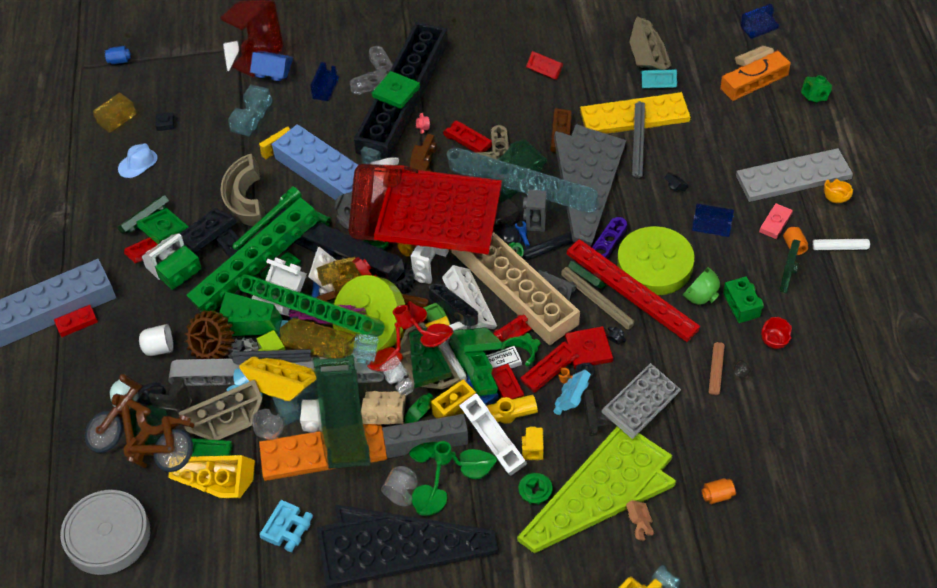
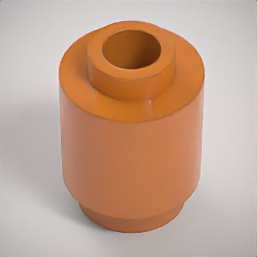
(796, 233)
(718, 490)

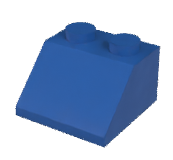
(271, 65)

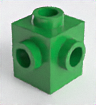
(816, 88)

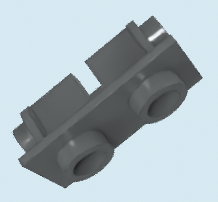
(560, 285)

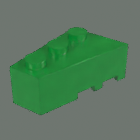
(250, 315)

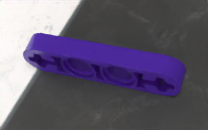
(609, 246)

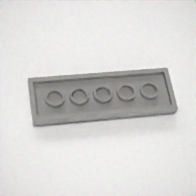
(793, 174)

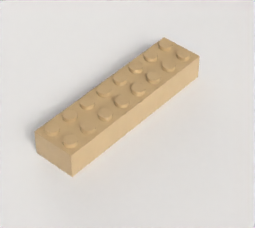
(523, 289)

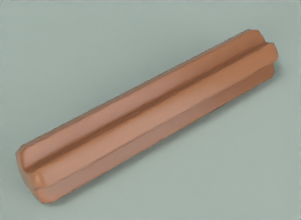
(716, 368)

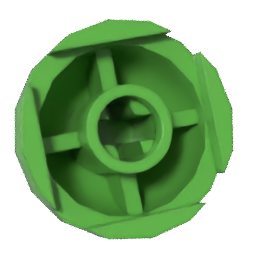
(703, 288)

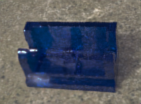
(324, 82)
(713, 220)

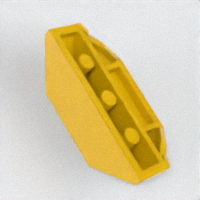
(278, 377)

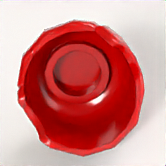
(776, 332)

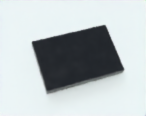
(207, 229)

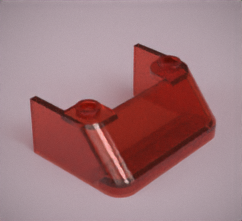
(262, 28)
(368, 195)

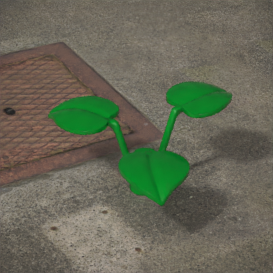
(473, 464)

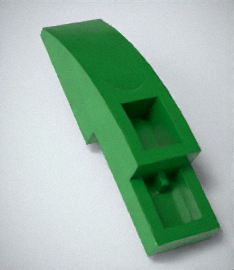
(477, 368)

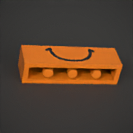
(755, 75)

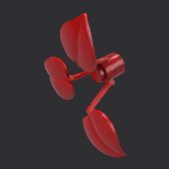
(406, 317)

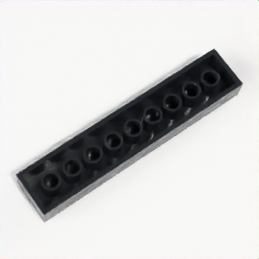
(416, 61)

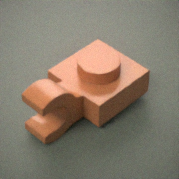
(640, 515)

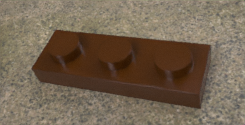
(561, 123)

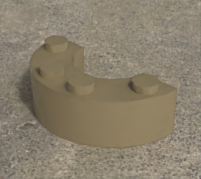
(234, 187)

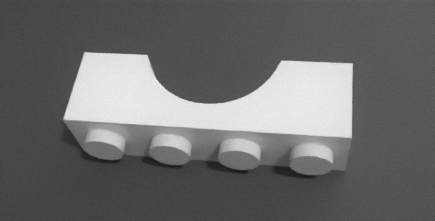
(493, 434)

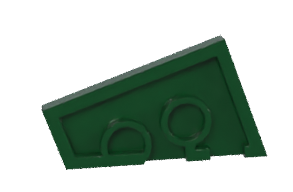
(426, 362)

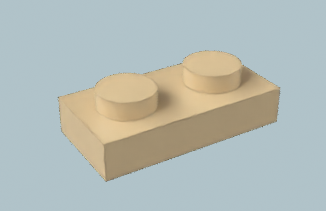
(753, 55)

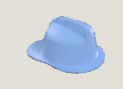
(137, 161)

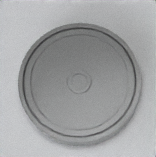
(105, 532)

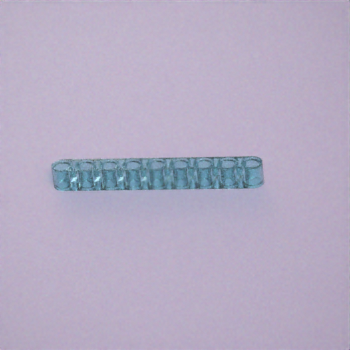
(523, 179)

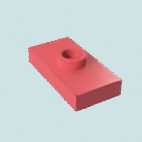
(776, 221)

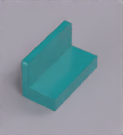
(659, 78)

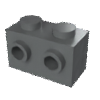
(535, 210)

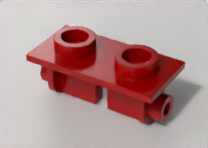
(513, 329)

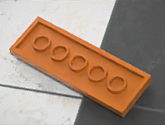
(305, 453)

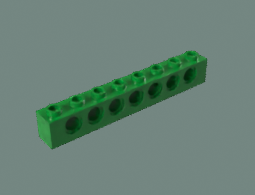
(253, 255)

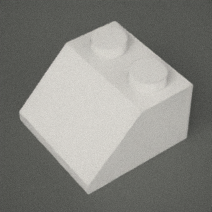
(161, 252)

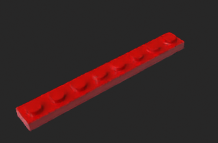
(633, 290)

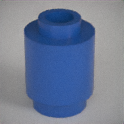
(117, 55)

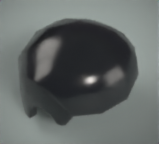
(509, 234)

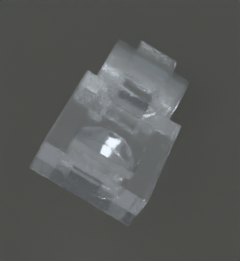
(394, 371)

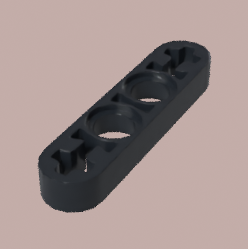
(453, 304)

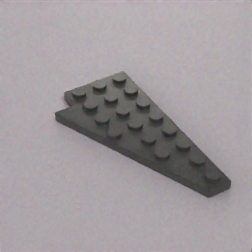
(591, 161)

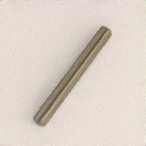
(598, 298)

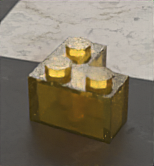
(338, 273)

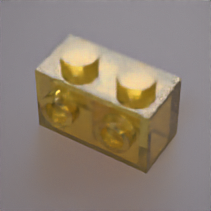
(114, 112)

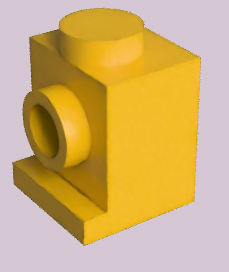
(533, 444)

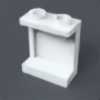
(421, 262)
(286, 276)

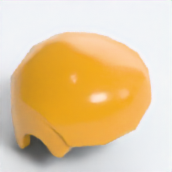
(837, 191)

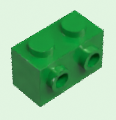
(178, 267)
(743, 299)

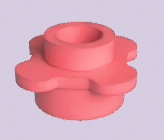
(422, 123)

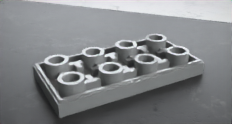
(641, 400)

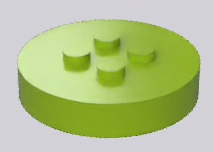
(657, 259)
(379, 300)

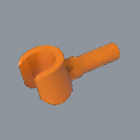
(565, 371)

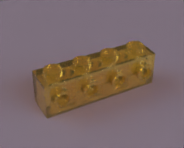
(318, 338)

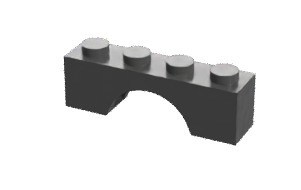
(404, 437)

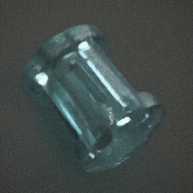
(666, 578)

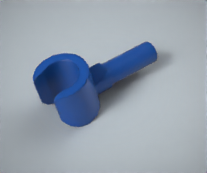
(523, 231)

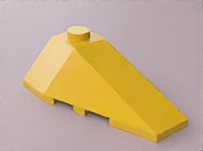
(217, 475)

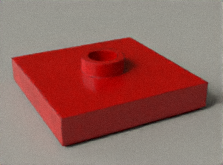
(590, 345)

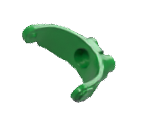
(525, 342)
(418, 409)

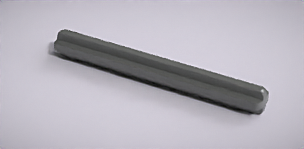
(638, 143)

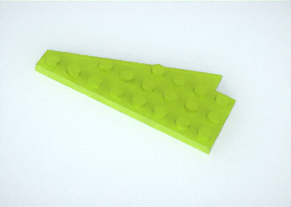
(601, 488)

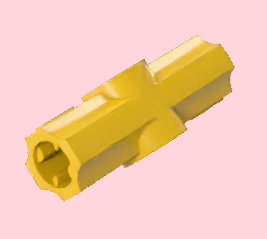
(517, 408)

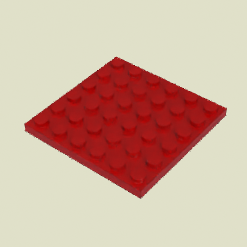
(440, 212)

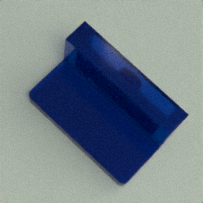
(759, 21)

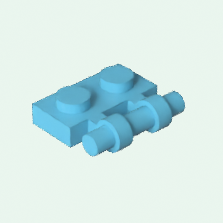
(572, 392)
(280, 523)

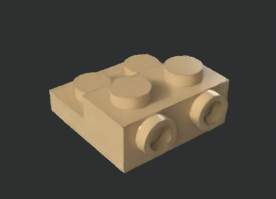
(383, 408)

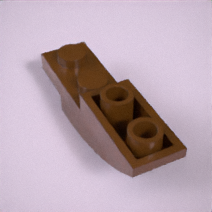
(422, 154)

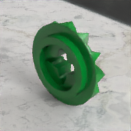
(531, 481)

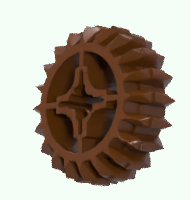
(216, 328)

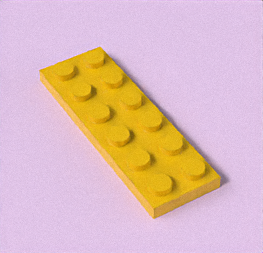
(620, 115)

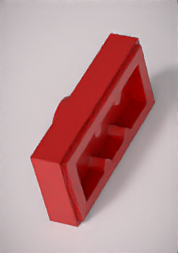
(544, 65)
(137, 250)

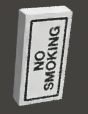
(506, 356)

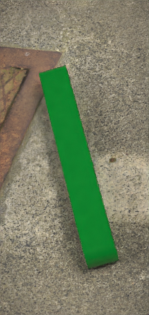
(301, 301)

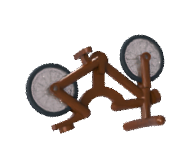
(105, 430)

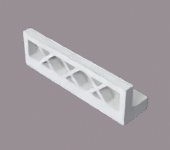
(461, 287)

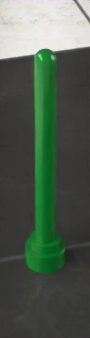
(292, 195)

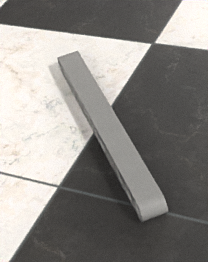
(221, 371)

